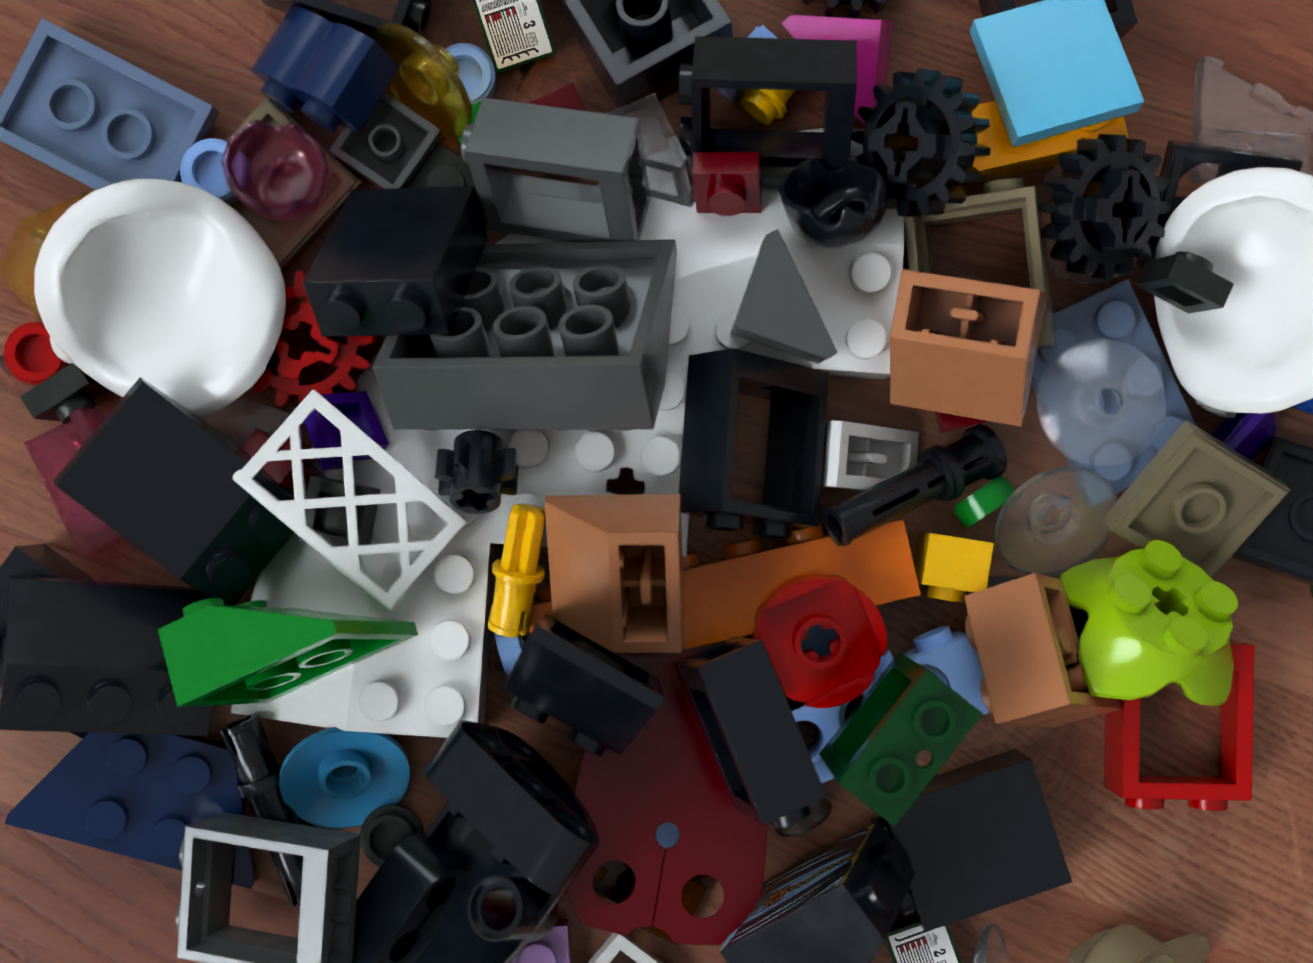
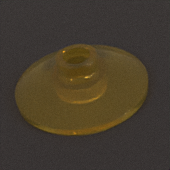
(426, 78)

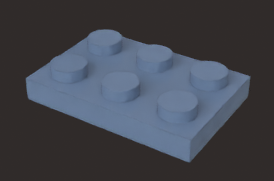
(97, 113)
(1118, 317)

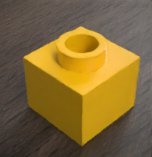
(952, 565)

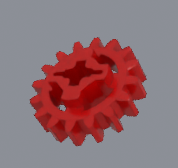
(294, 369)

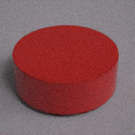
(30, 354)

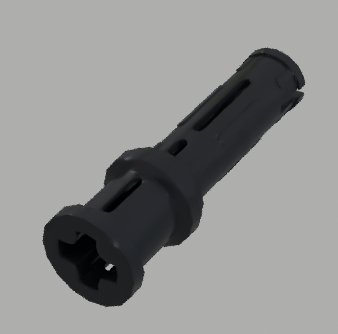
(938, 475)

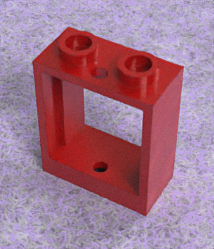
(1202, 793)

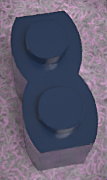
(324, 70)

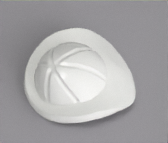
(1260, 238)
(163, 291)

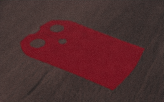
(660, 780)

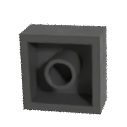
(388, 145)

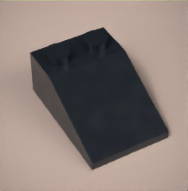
(642, 42)
(171, 493)
(582, 687)

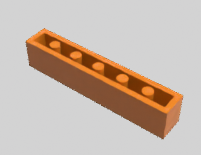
(727, 591)

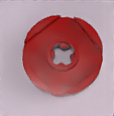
(853, 654)

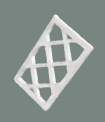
(294, 512)

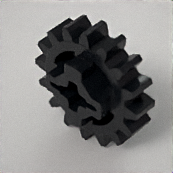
(922, 140)
(1105, 206)

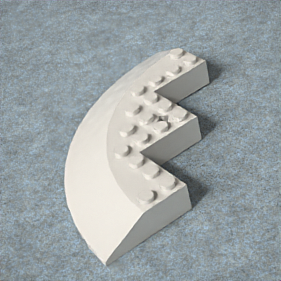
(443, 670)

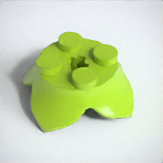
(1153, 625)

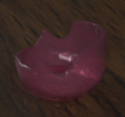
(276, 170)

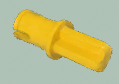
(517, 572)

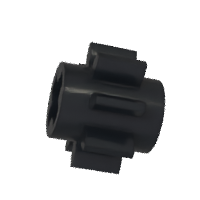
(476, 472)

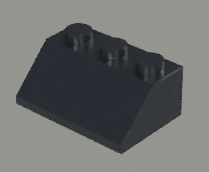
(92, 658)

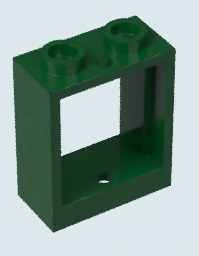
(891, 724)

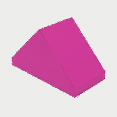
(873, 47)

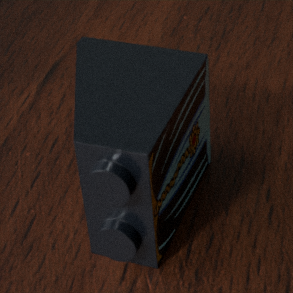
(828, 905)

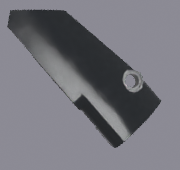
(487, 864)

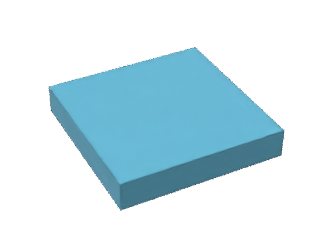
(1055, 67)

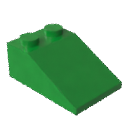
(264, 651)

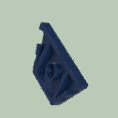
(137, 796)

